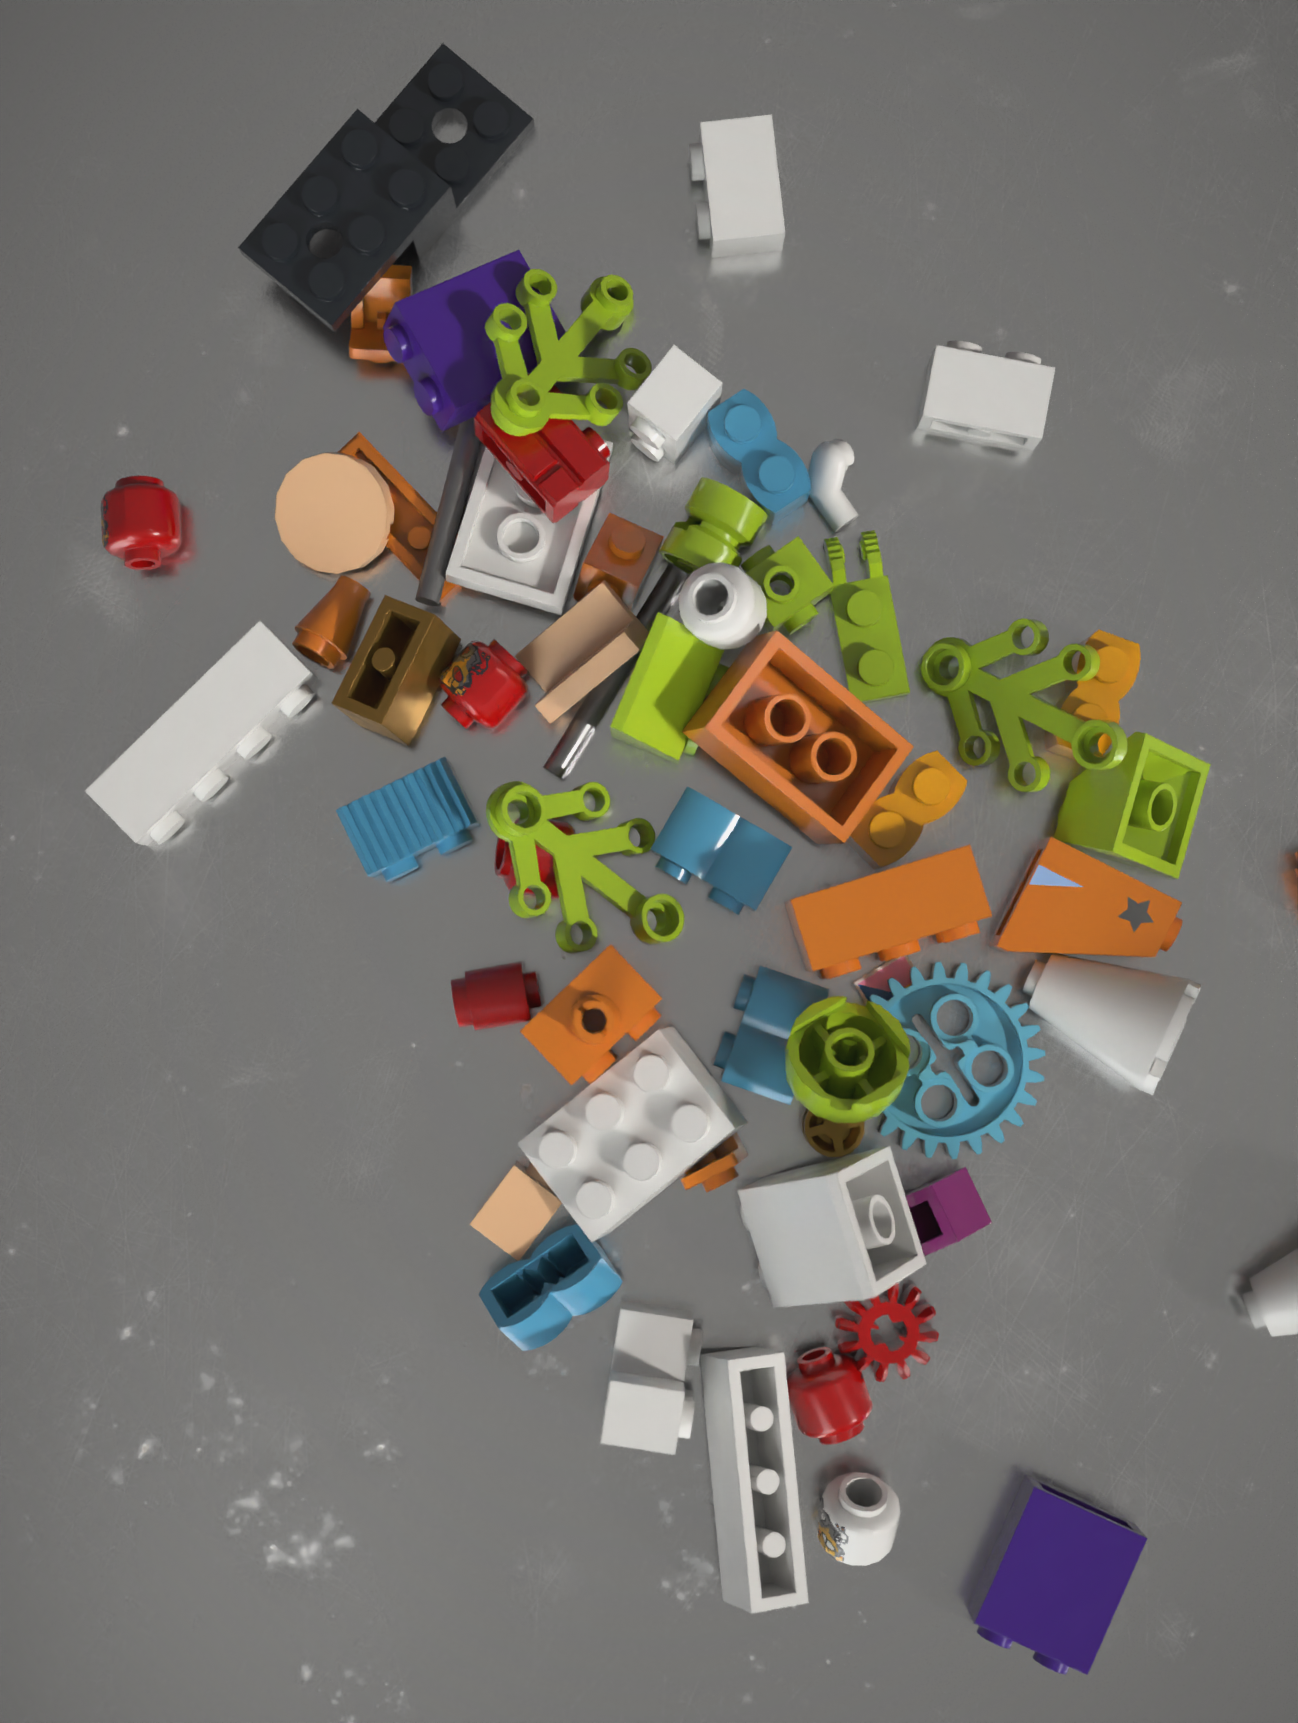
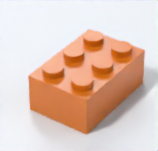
(798, 738)
(889, 912)

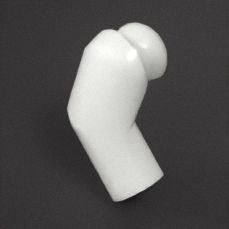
(826, 478)

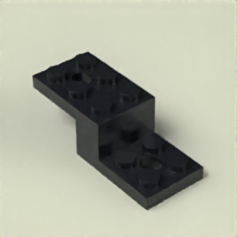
(386, 187)

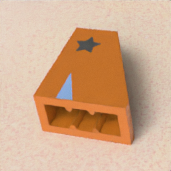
(1085, 909)

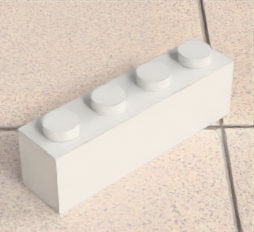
(202, 736)
(754, 1479)

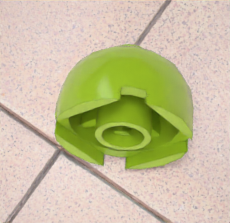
(846, 1059)

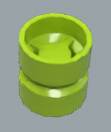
(716, 528)

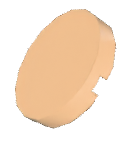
(334, 512)

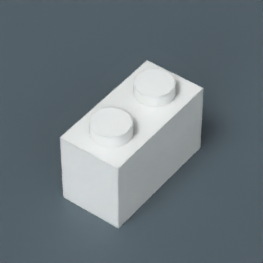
(740, 186)
(986, 395)
(672, 406)

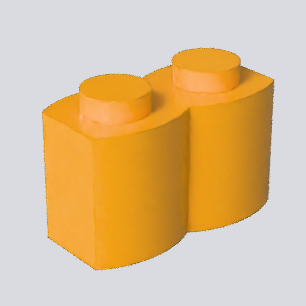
(1100, 695)
(916, 798)

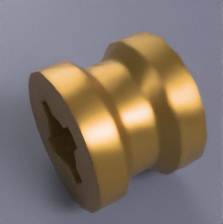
(844, 1136)

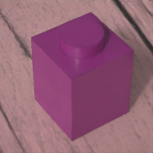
(946, 1211)

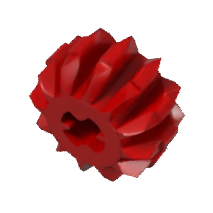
(874, 1346)

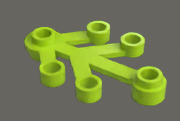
(523, 402)
(1014, 700)
(576, 862)

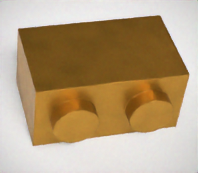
(396, 670)

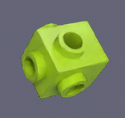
(799, 573)

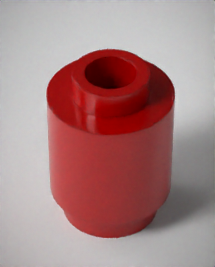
(495, 996)

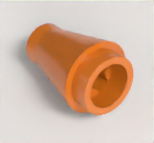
(332, 623)

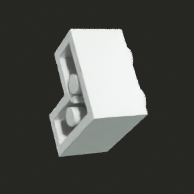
(646, 1380)

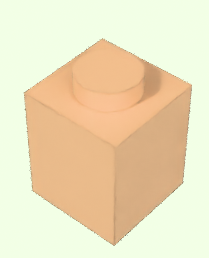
(517, 1210)

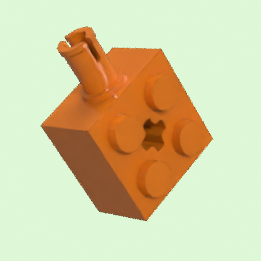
(593, 1016)

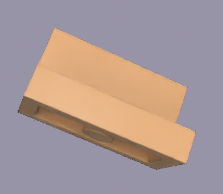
(582, 649)

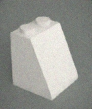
(832, 1230)

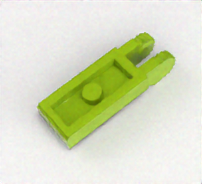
(866, 624)

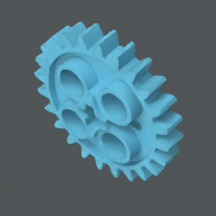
(990, 1028)

